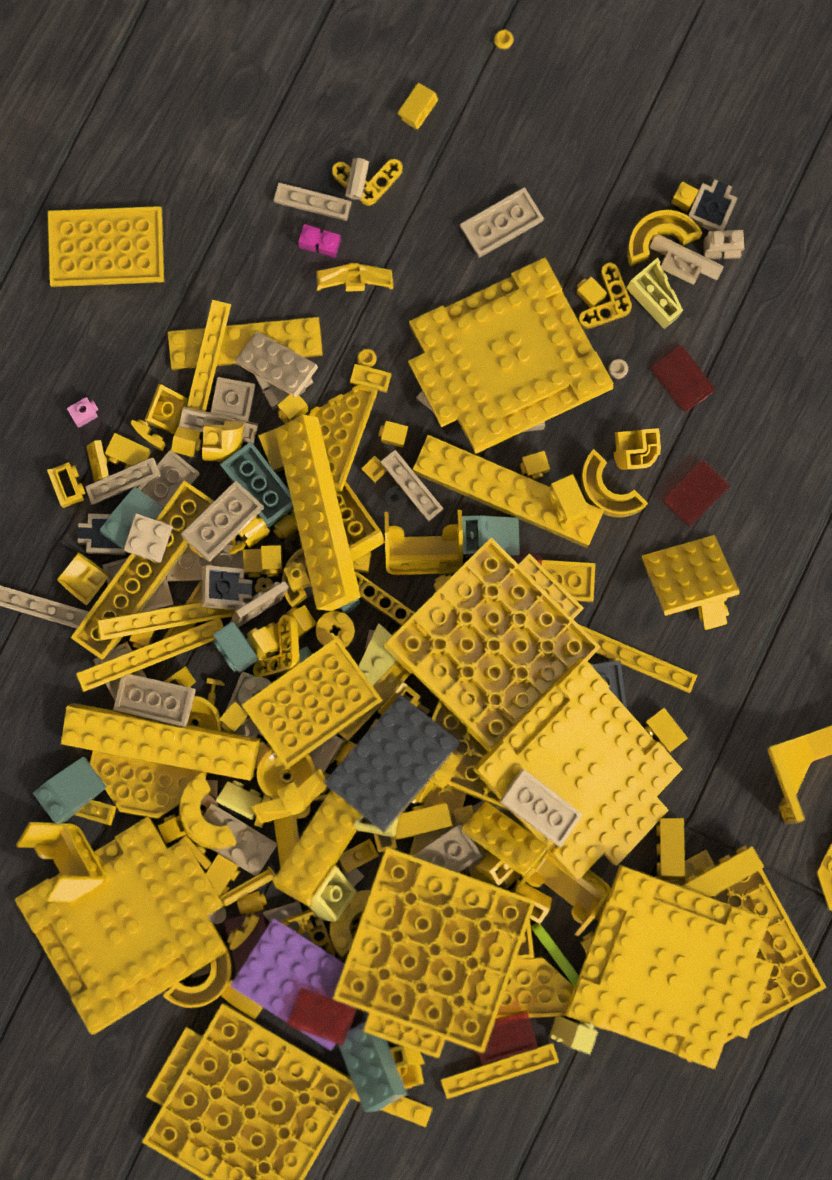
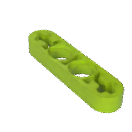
(555, 953)

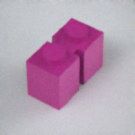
(327, 242)

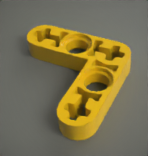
(371, 186)
(612, 306)
(285, 660)
(306, 925)

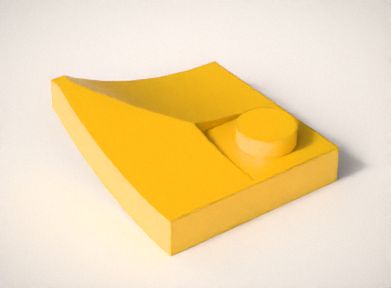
(83, 578)

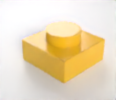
(374, 469)

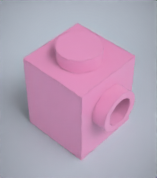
(83, 411)

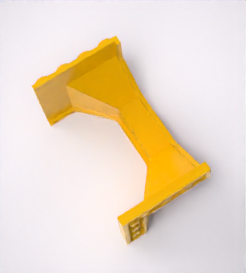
(791, 764)

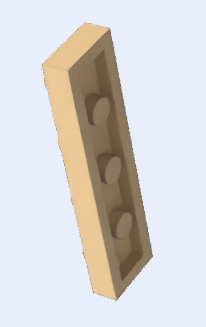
(312, 201)
(195, 420)
(122, 481)
(412, 485)

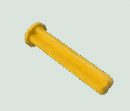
(248, 887)

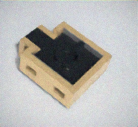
(713, 206)
(96, 543)
(224, 587)

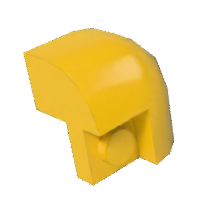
(222, 440)
(637, 448)
(409, 1065)

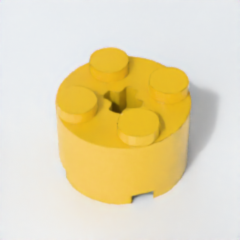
(254, 531)
(338, 620)

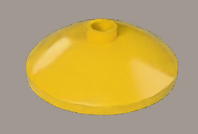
(205, 714)
(272, 770)

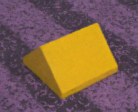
(166, 409)

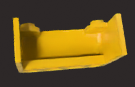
(424, 554)
(287, 832)
(71, 854)
(584, 894)

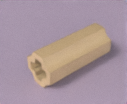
(357, 178)

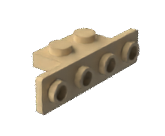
(684, 262)

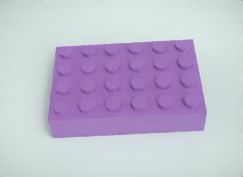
(281, 966)

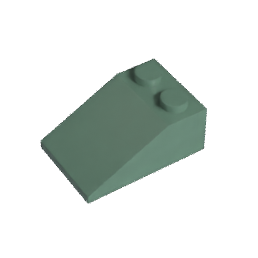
(120, 521)
(69, 790)

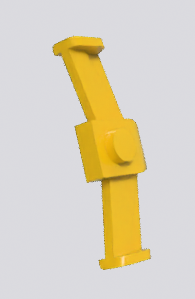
(354, 277)
(292, 799)

